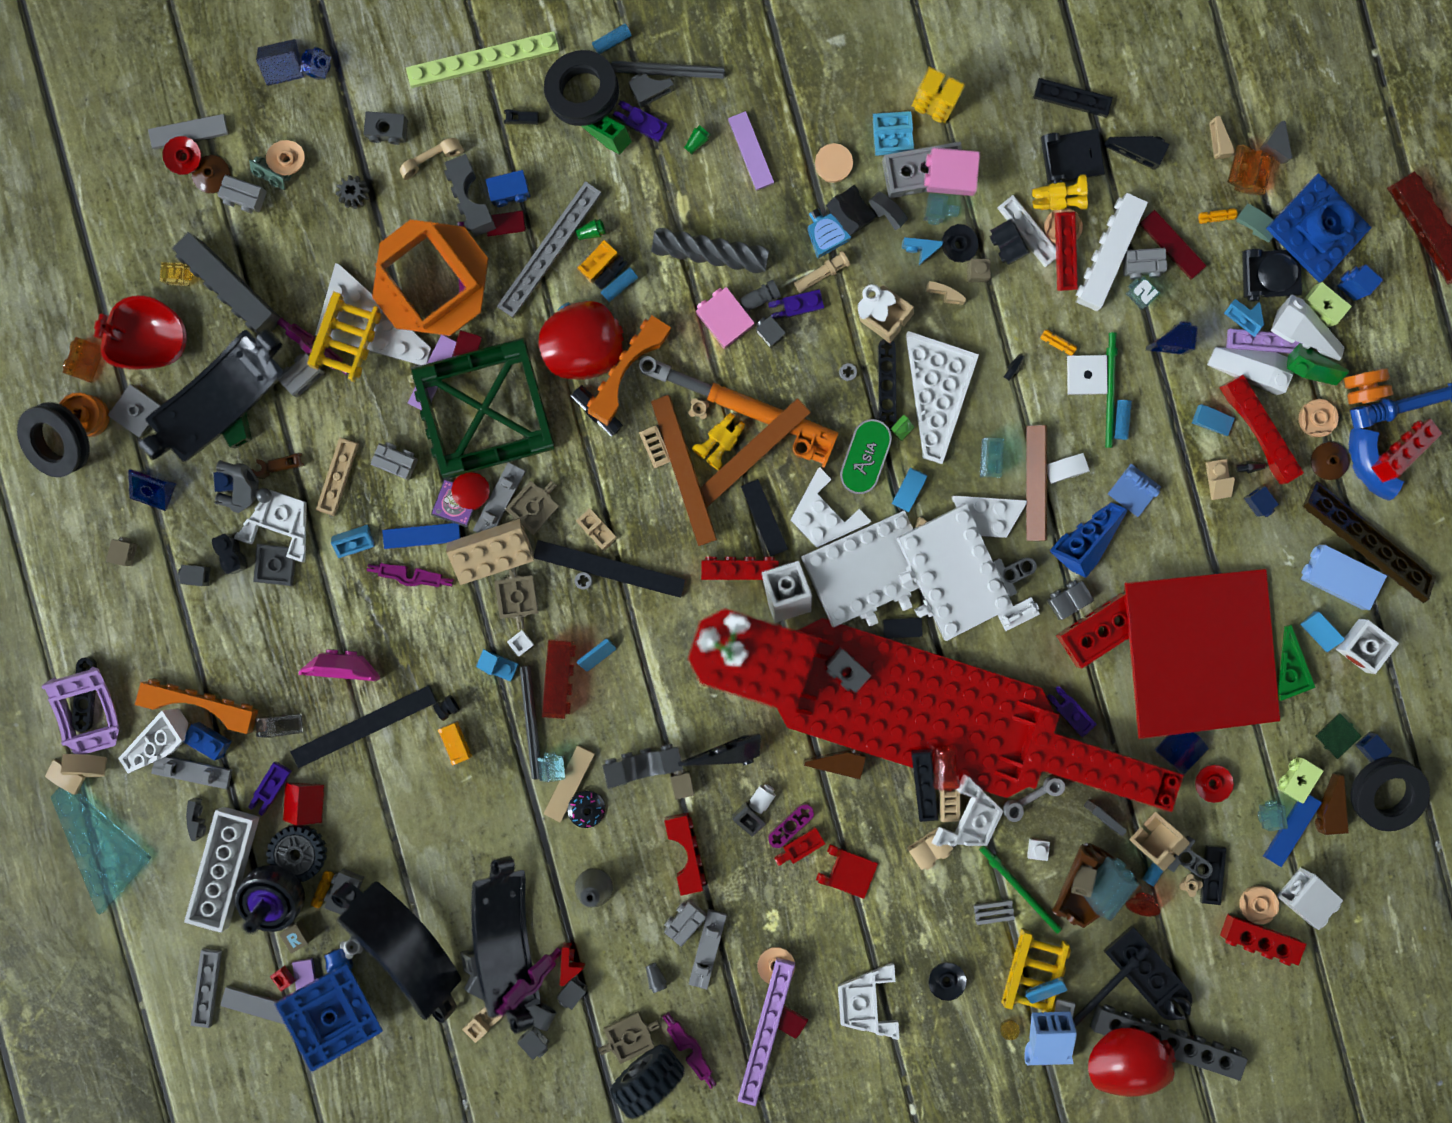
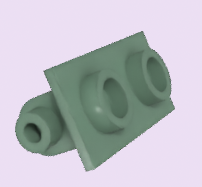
(261, 170)

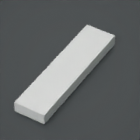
(1029, 230)

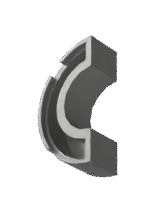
(641, 765)

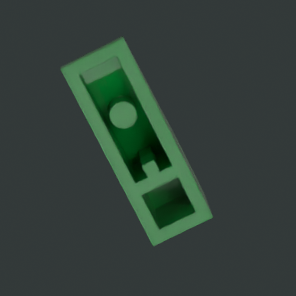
(610, 134)
(1315, 366)

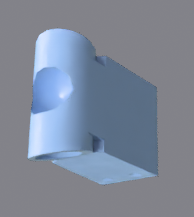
(1051, 1039)

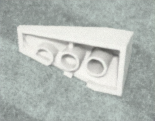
(1300, 323)
(1259, 368)
(156, 741)

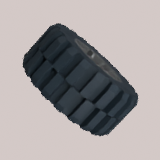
(647, 1081)

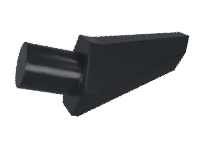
(1014, 367)
(1250, 467)

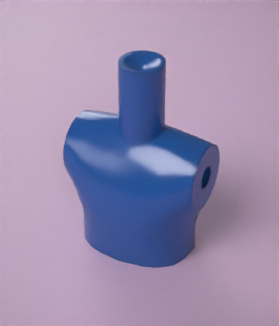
(336, 959)

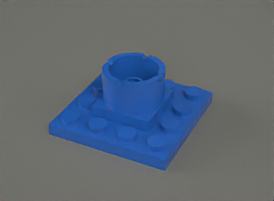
(1318, 228)
(326, 1036)

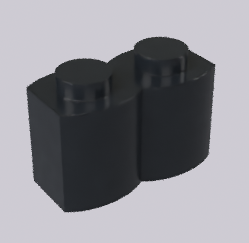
(1009, 242)
(228, 549)

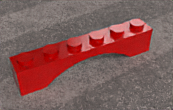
(1278, 455)

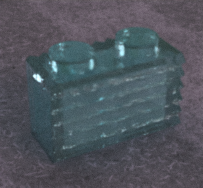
(991, 457)

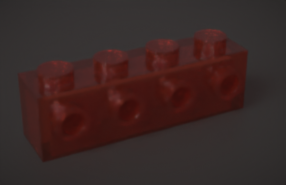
(557, 678)

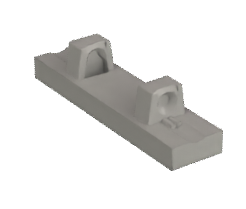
(500, 498)
(193, 772)
(707, 949)

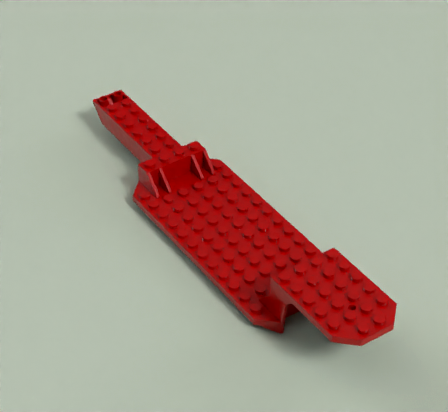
(918, 703)

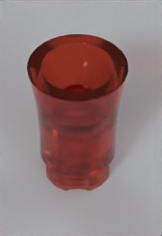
(946, 771)

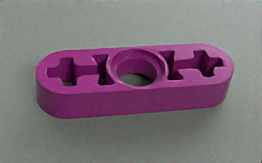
(777, 832)

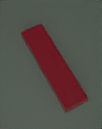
(1175, 247)

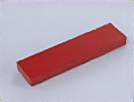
(1066, 251)

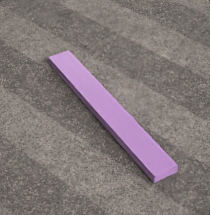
(766, 1031)

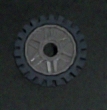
(306, 842)

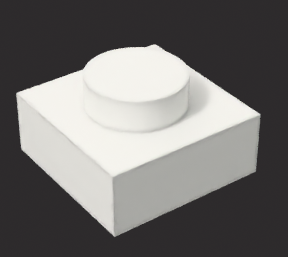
(520, 643)
(1038, 849)
(1064, 1006)

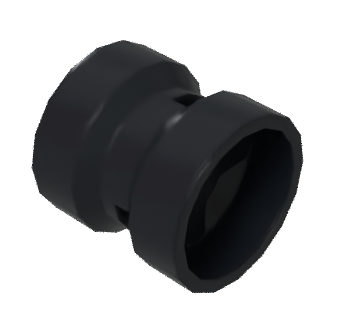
(445, 708)

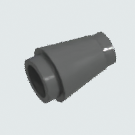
(655, 978)

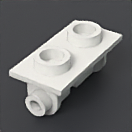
(1019, 613)

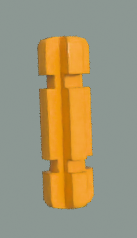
(1216, 216)
(1058, 342)
(322, 889)

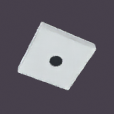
(1087, 374)

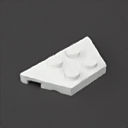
(992, 515)

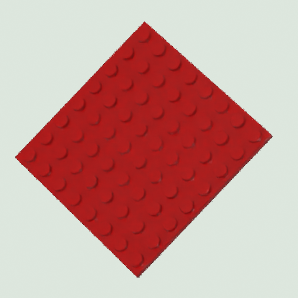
(1202, 653)

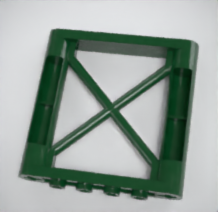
(459, 463)

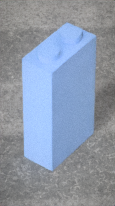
(1343, 577)

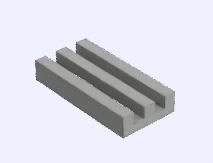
(994, 912)

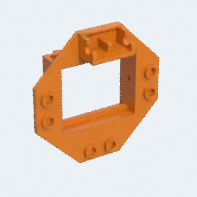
(462, 256)

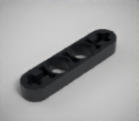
(89, 696)

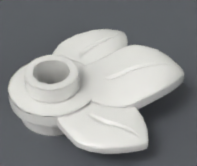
(875, 306)

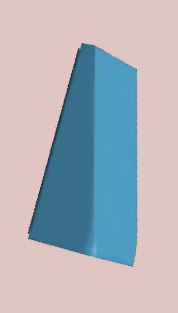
(1213, 420)

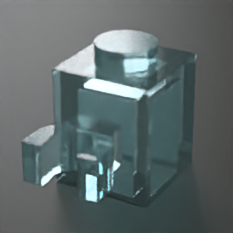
(937, 208)

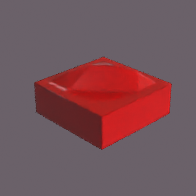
(282, 978)

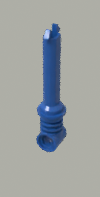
(1388, 409)

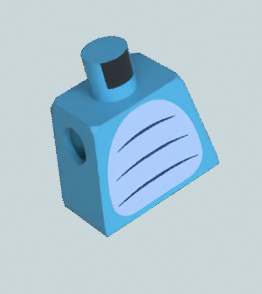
(826, 233)

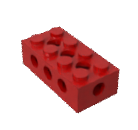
(1088, 627)

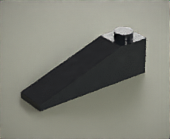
(738, 750)

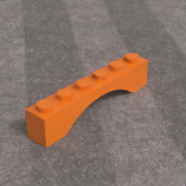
(650, 338)
(234, 716)

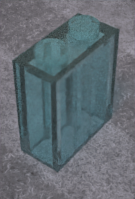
(1111, 888)

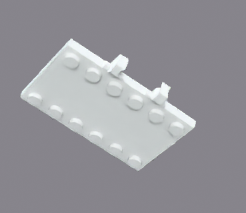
(862, 571)
(953, 572)

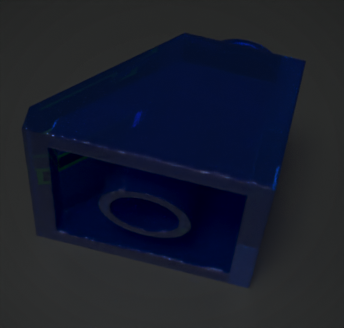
(1176, 340)

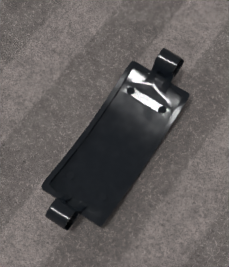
(215, 397)
(502, 940)
(401, 947)

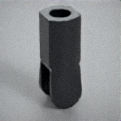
(524, 117)

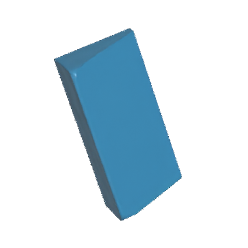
(352, 541)
(1322, 631)
(596, 655)
(1046, 990)

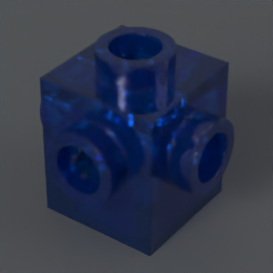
(315, 63)

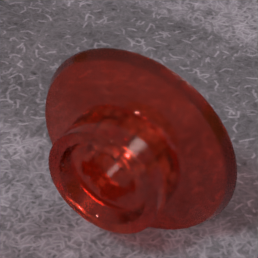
(1143, 905)

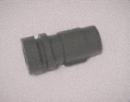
(759, 296)

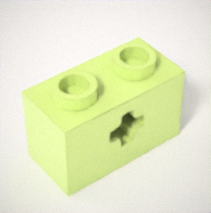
(1334, 305)
(1308, 777)

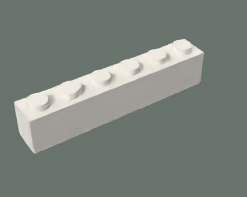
(1111, 252)

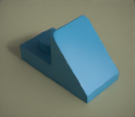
(926, 247)
(1248, 319)
(497, 665)

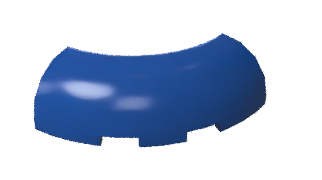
(1364, 455)

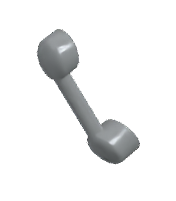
(1014, 809)

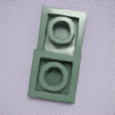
(1257, 221)

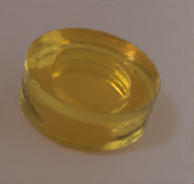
(1009, 1029)

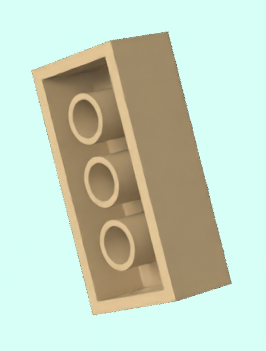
(490, 551)

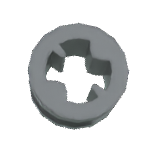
(844, 367)
(578, 577)

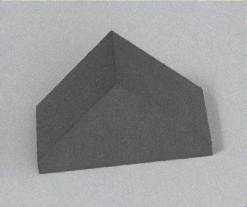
(1278, 143)
(748, 819)

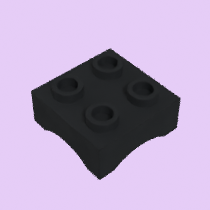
(851, 210)

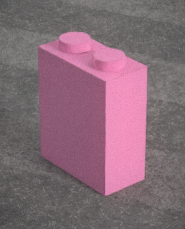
(952, 171)
(724, 317)

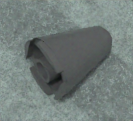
(593, 887)

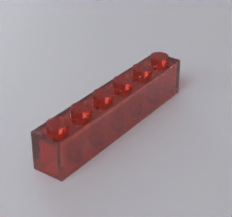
(1426, 221)

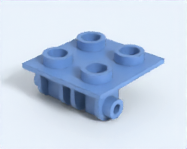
(1134, 490)

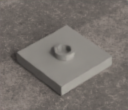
(133, 409)

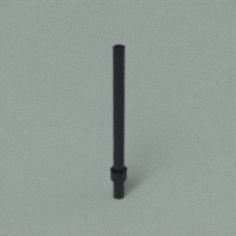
(1133, 962)

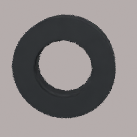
(580, 63)
(68, 427)
(1402, 814)

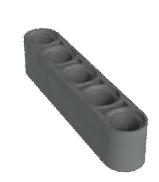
(541, 1013)

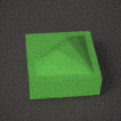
(902, 427)

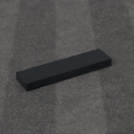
(1072, 97)
(764, 517)
(924, 785)

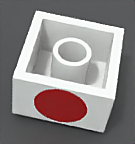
(1367, 646)

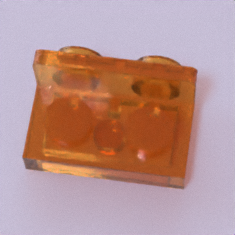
(82, 359)

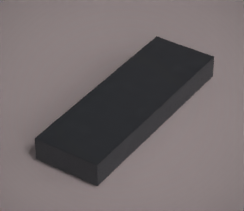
(1212, 886)

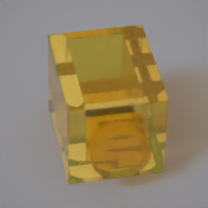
(175, 274)

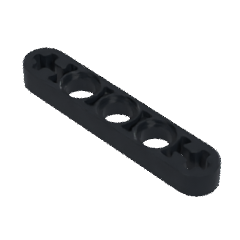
(891, 376)

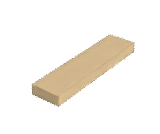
(337, 476)
(567, 787)

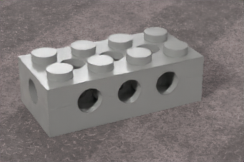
(909, 161)

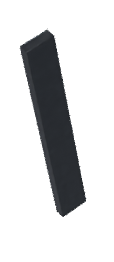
(609, 568)
(363, 726)

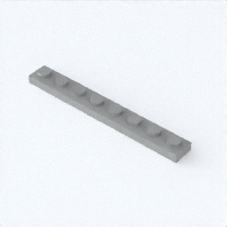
(549, 249)

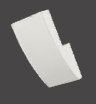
(1067, 468)

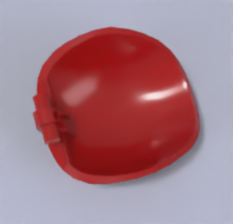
(141, 334)
(581, 341)
(1131, 1063)

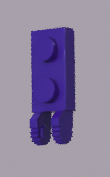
(641, 121)
(798, 304)
(1072, 713)
(270, 786)

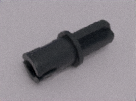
(610, 272)

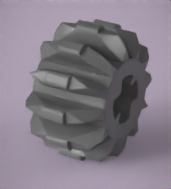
(359, 188)

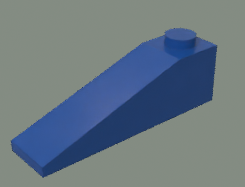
(1086, 545)

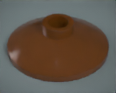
(212, 182)
(1321, 462)

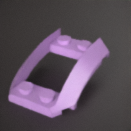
(74, 685)

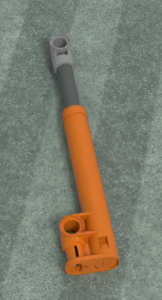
(814, 436)

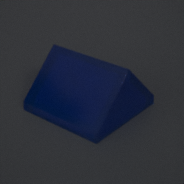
(279, 62)
(150, 489)
(1182, 750)

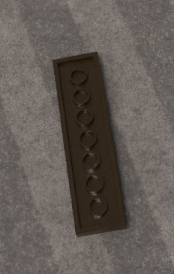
(1369, 542)

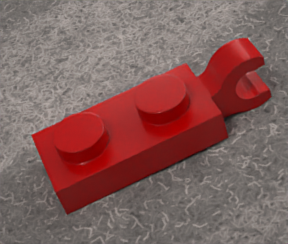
(800, 847)

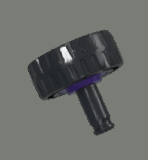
(269, 899)

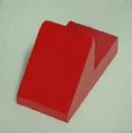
(568, 968)

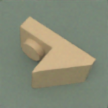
(1219, 480)

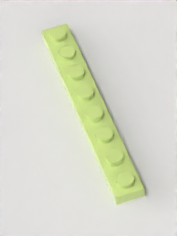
(482, 59)

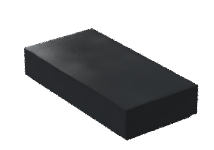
(902, 628)

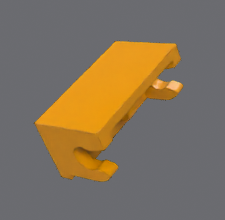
(596, 262)
(455, 743)

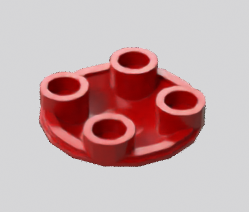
(470, 490)

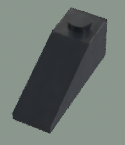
(1142, 149)

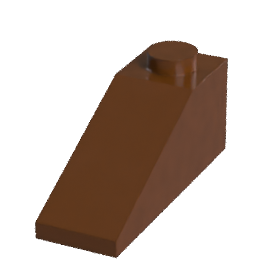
(842, 763)
(1333, 810)

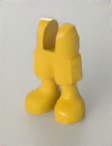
(1054, 195)
(720, 435)

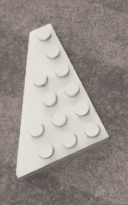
(387, 340)
(939, 386)

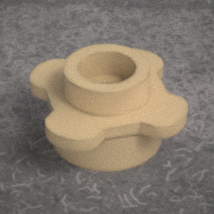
(695, 404)
(1185, 885)

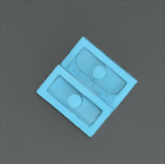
(892, 132)

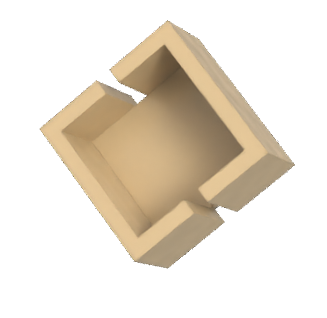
(897, 315)
(1161, 843)

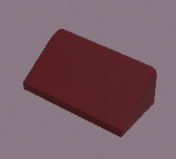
(508, 223)
(466, 343)
(791, 1022)

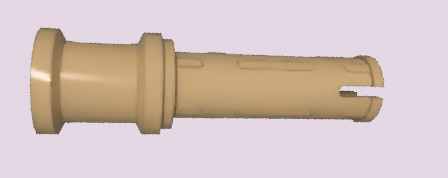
(829, 268)

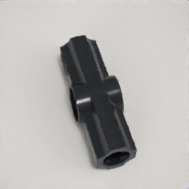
(582, 397)

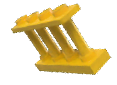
(331, 322)
(1021, 960)

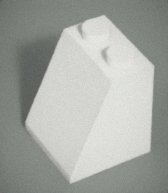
(787, 591)
(1310, 898)

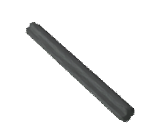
(668, 69)
(530, 719)

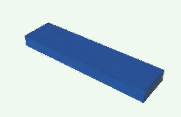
(420, 535)
(1287, 838)

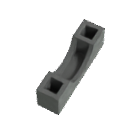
(462, 176)

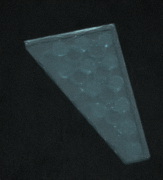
(100, 848)

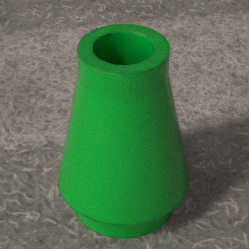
(697, 139)
(591, 230)

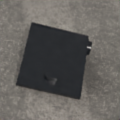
(1072, 155)
(1252, 288)

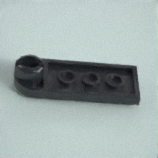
(1152, 977)

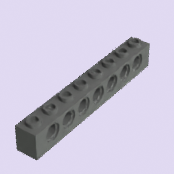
(1231, 1067)

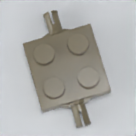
(533, 506)
(516, 597)
(629, 1037)

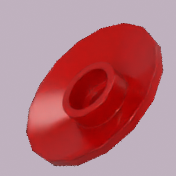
(173, 154)
(1220, 790)

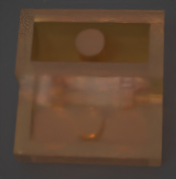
(1250, 170)

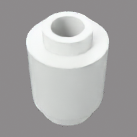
(762, 798)

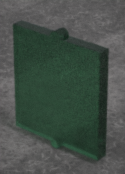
(1338, 736)

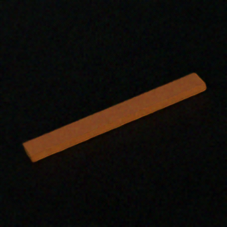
(754, 451)
(684, 470)

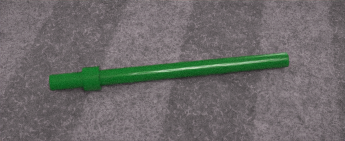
(1111, 352)
(996, 863)

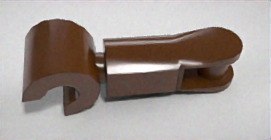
(278, 465)

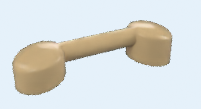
(450, 147)

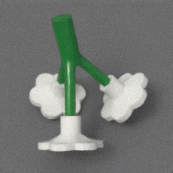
(733, 651)

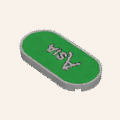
(865, 456)

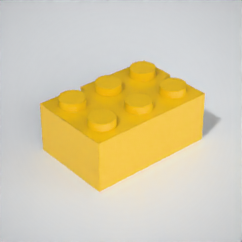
(934, 103)

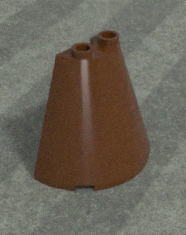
(1074, 905)

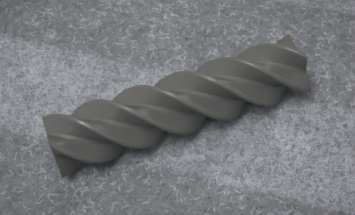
(716, 251)

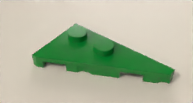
(1294, 673)

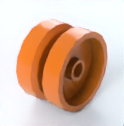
(1368, 386)
(89, 410)

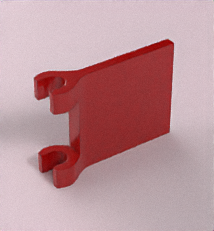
(849, 873)

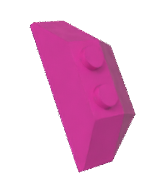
(340, 666)

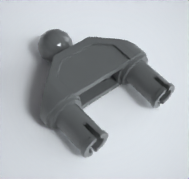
(244, 487)

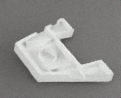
(283, 516)
(818, 520)
(977, 821)
(859, 1002)

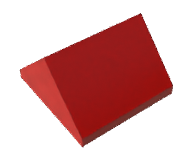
(303, 803)

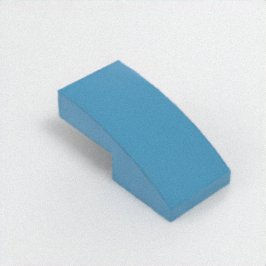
(909, 489)

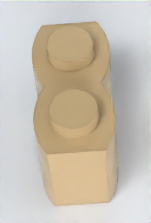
(926, 853)

